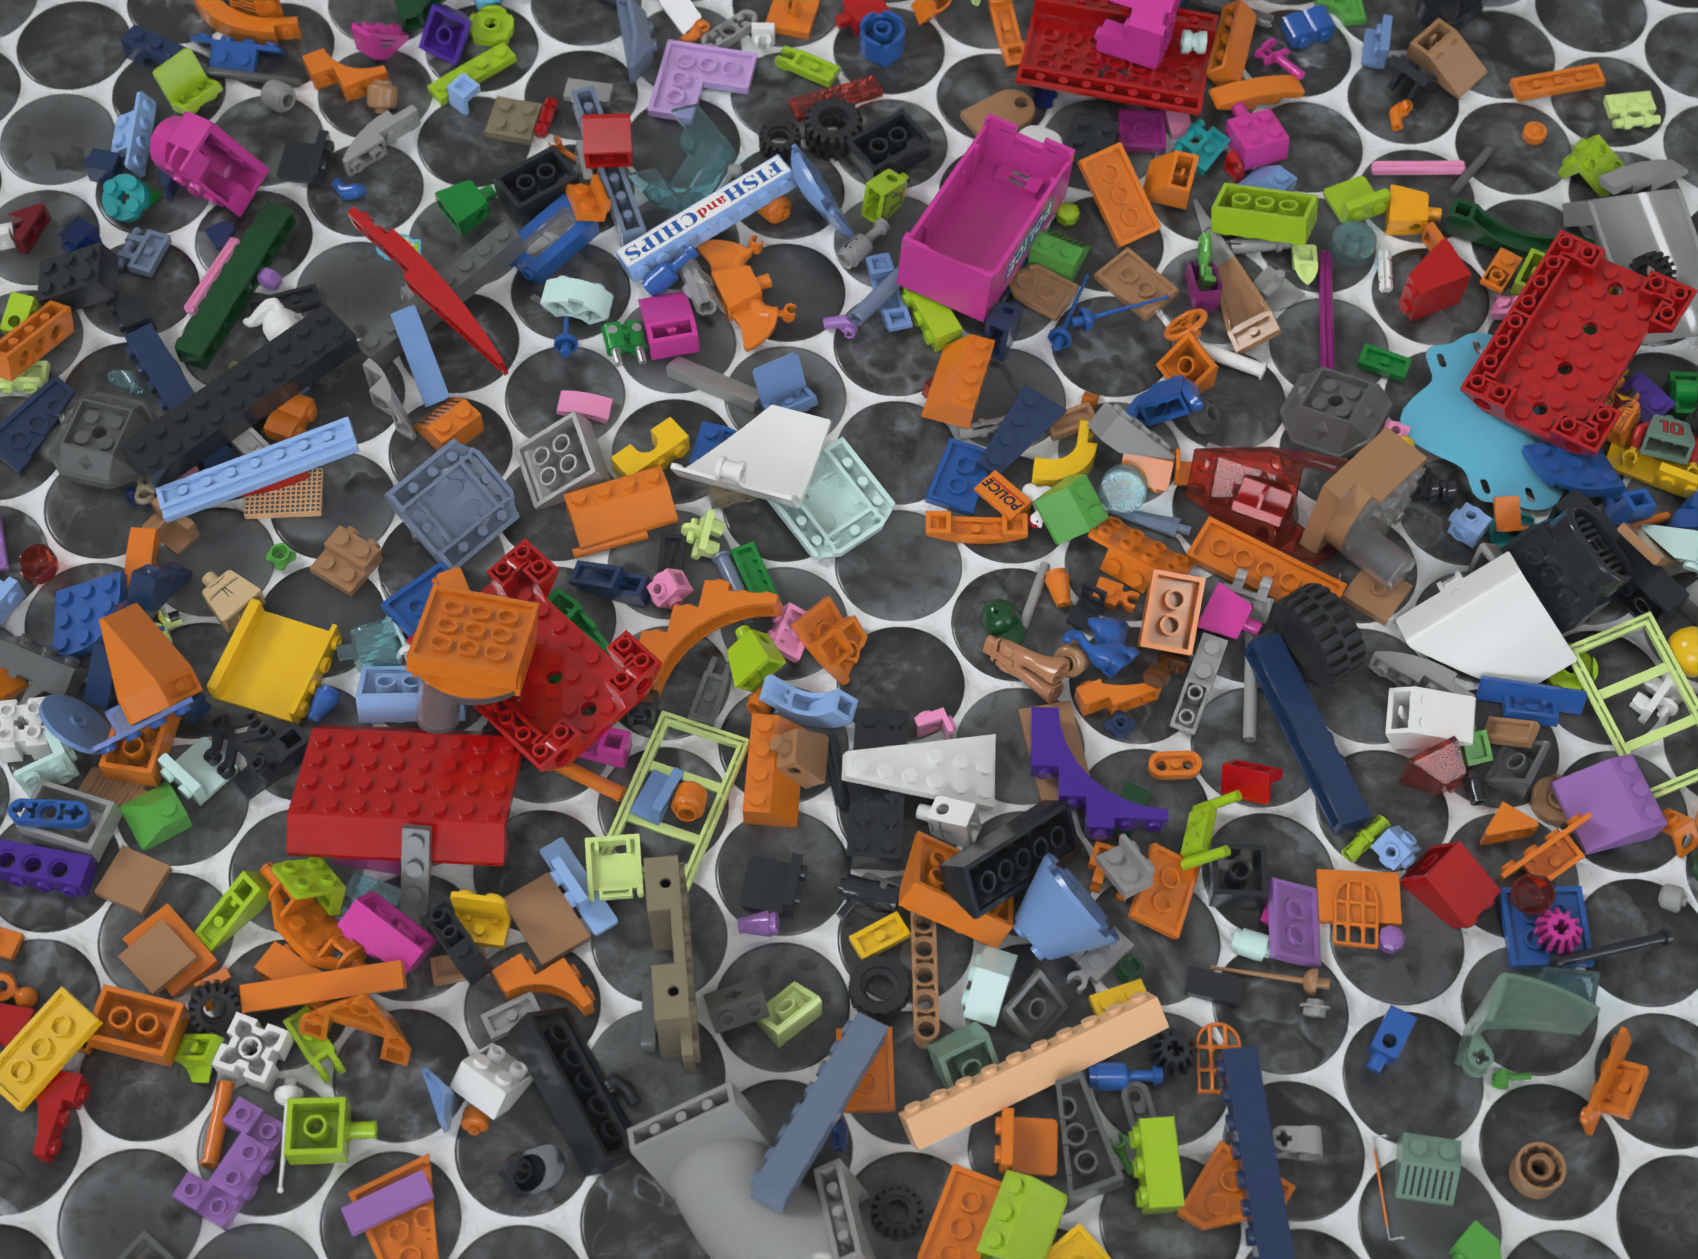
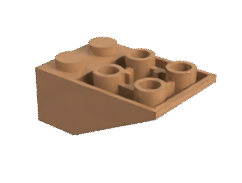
(1447, 57)

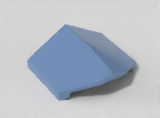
(442, 1098)

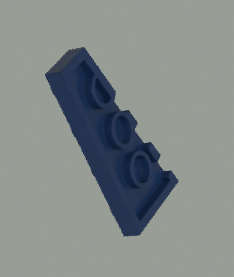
(31, 423)
(1022, 426)

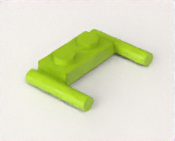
(1200, 830)

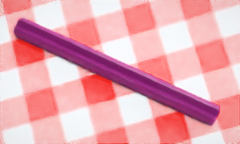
(1326, 313)

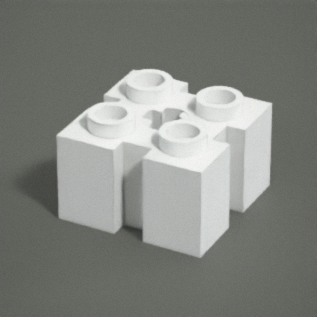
(22, 731)
(247, 1036)

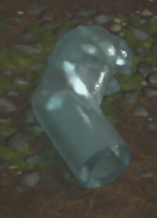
(126, 379)

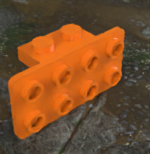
(1134, 555)

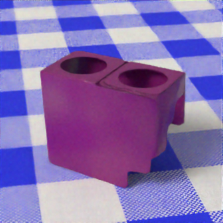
(1203, 299)

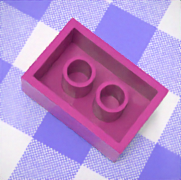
(386, 931)

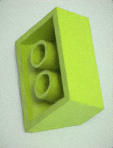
(1022, 1219)

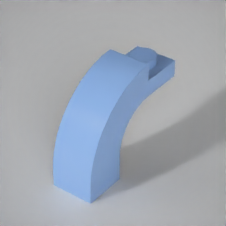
(808, 708)

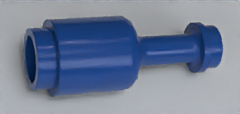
(666, 274)
(1116, 1075)

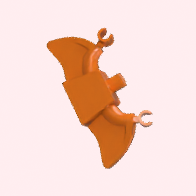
(741, 291)

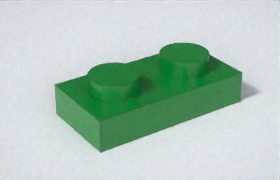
(1384, 363)

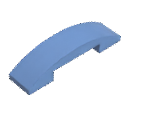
(893, 311)

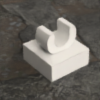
(763, 34)

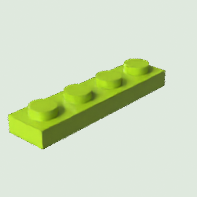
(477, 69)

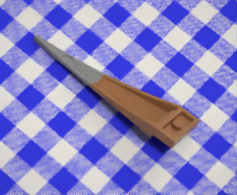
(1244, 310)

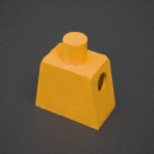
(1409, 211)

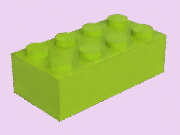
(1264, 214)

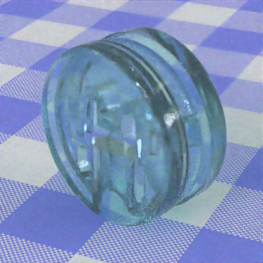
(1353, 243)
(1123, 488)

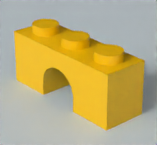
(670, 444)

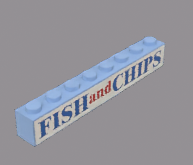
(706, 217)

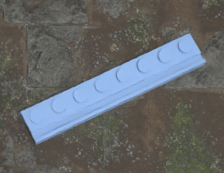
(257, 469)

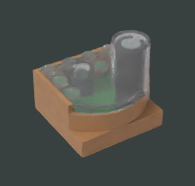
(1363, 503)

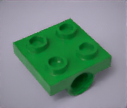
(1684, 392)

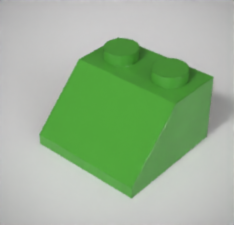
(1070, 508)

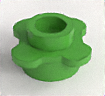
(278, 550)

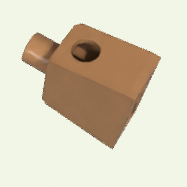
(802, 756)

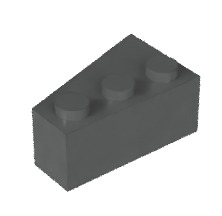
(41, 665)

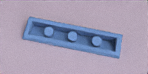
(420, 356)

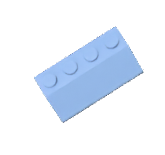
(389, 695)

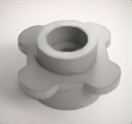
(1314, 1008)

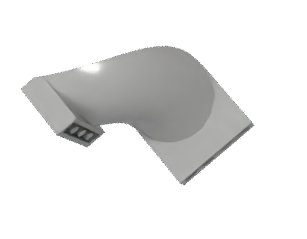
(706, 1162)

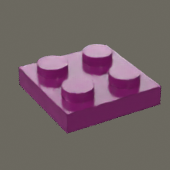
(1142, 131)

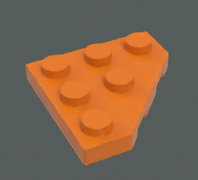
(1215, 1197)

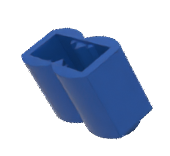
(1308, 27)

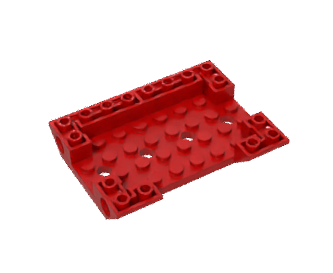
(1548, 333)
(547, 717)

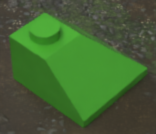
(155, 816)

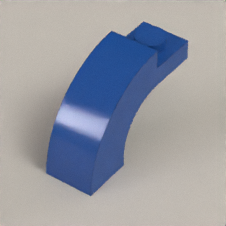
(1629, 506)

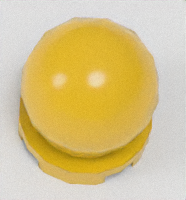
(1685, 649)

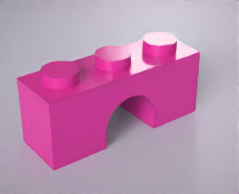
(610, 749)

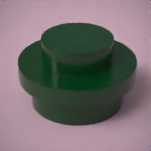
(1129, 968)

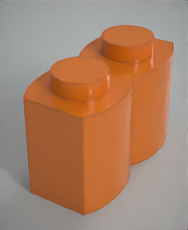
(291, 418)

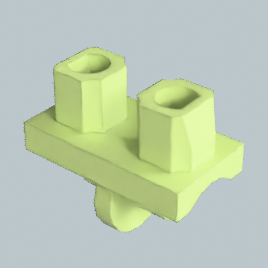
(707, 526)

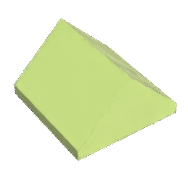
(790, 1013)

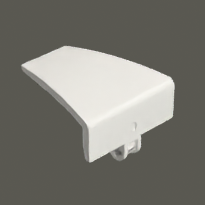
(766, 457)
(1488, 626)

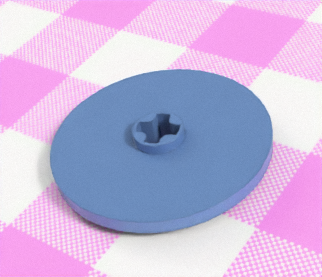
(74, 722)

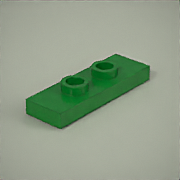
(752, 569)

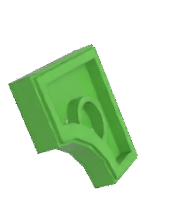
(1347, 11)

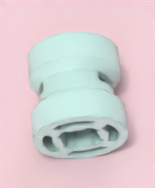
(1195, 42)

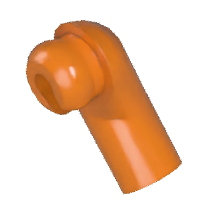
(1398, 112)

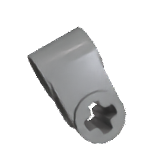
(1300, 1141)

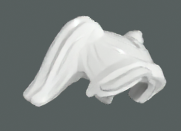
(273, 317)

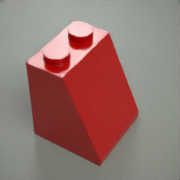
(1435, 282)
(1451, 884)

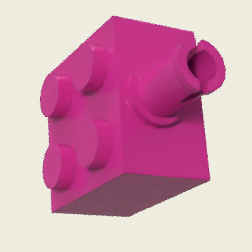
(1256, 137)

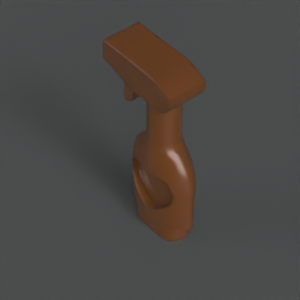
(1159, 674)

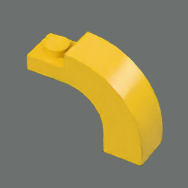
(1080, 461)

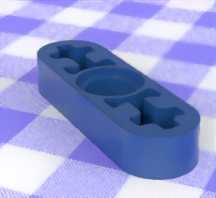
(38, 807)

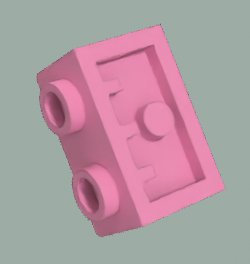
(784, 635)

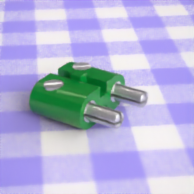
(625, 338)

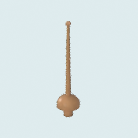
(1310, 980)

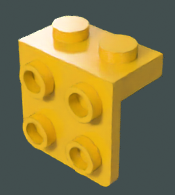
(483, 917)

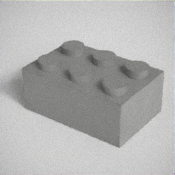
(88, 840)

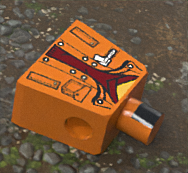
(1629, 418)

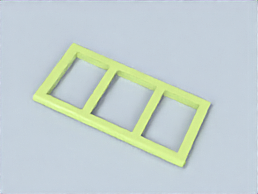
(1669, 665)
(722, 789)

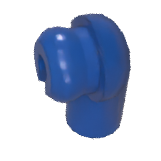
(348, 191)

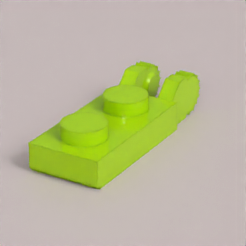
(807, 66)
(312, 1048)

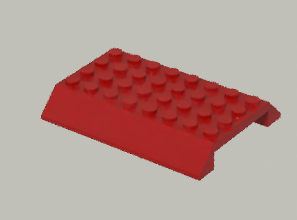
(1064, 57)
(372, 780)

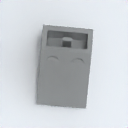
(1127, 433)

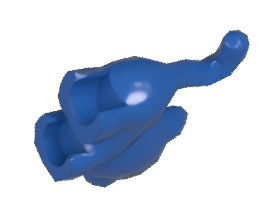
(1110, 652)

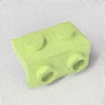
(28, 381)

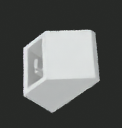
(491, 1080)

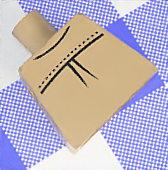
(229, 597)

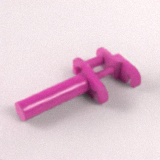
(1278, 58)

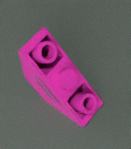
(378, 39)

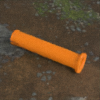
(593, 781)
(217, 1128)

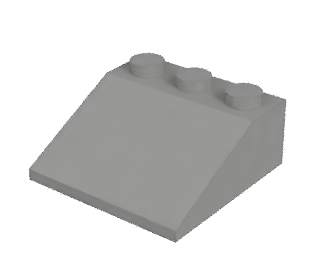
(561, 460)

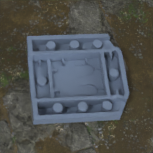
(454, 503)

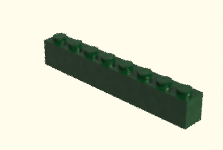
(235, 285)

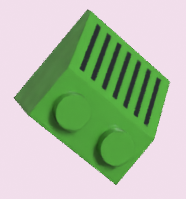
(1058, 253)

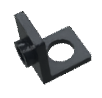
(1087, 607)

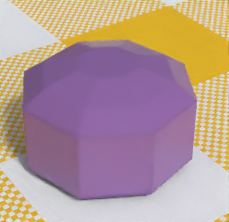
(269, 279)
(1390, 939)

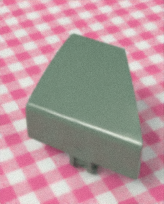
(1521, 1005)

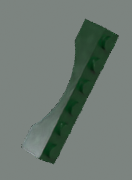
(1472, 223)

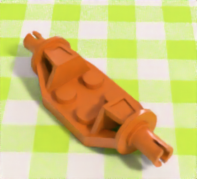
(310, 928)

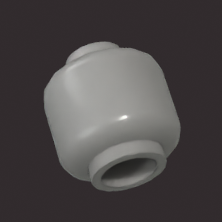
(278, 95)

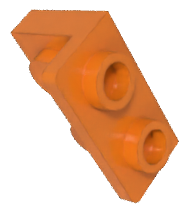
(589, 201)

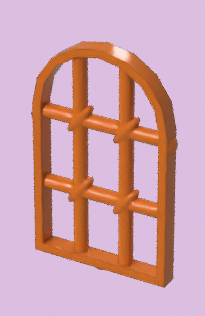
(1363, 903)
(1211, 1047)

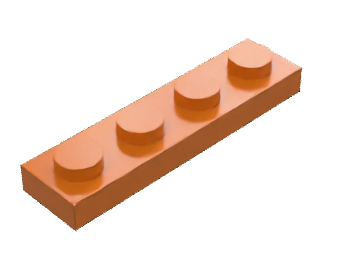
(1557, 82)

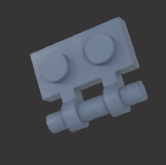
(148, 254)

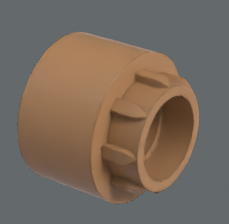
(1544, 1157)

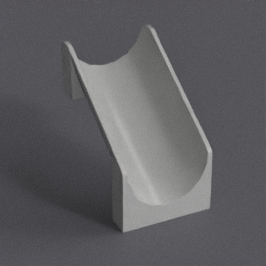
(1642, 224)

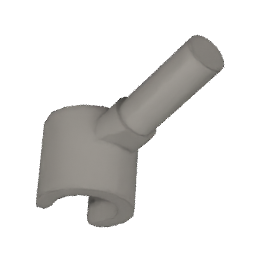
(734, 171)

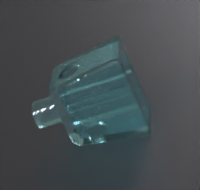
(371, 645)

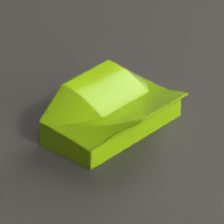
(197, 1055)

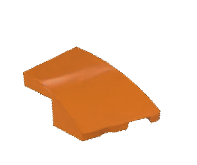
(831, 638)

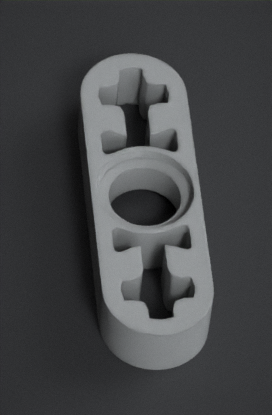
(733, 23)

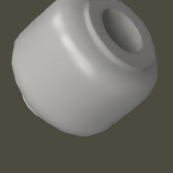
(1672, 897)

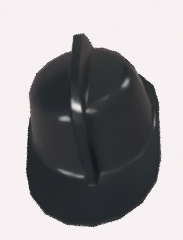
(533, 1170)

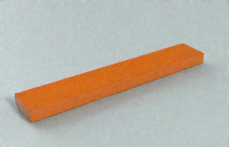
(322, 986)

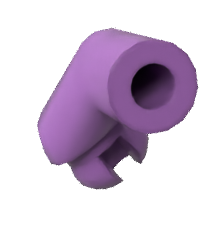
(843, 323)

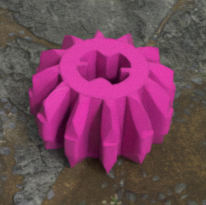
(1563, 925)

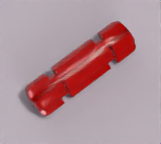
(546, 117)

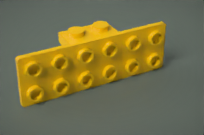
(1655, 472)

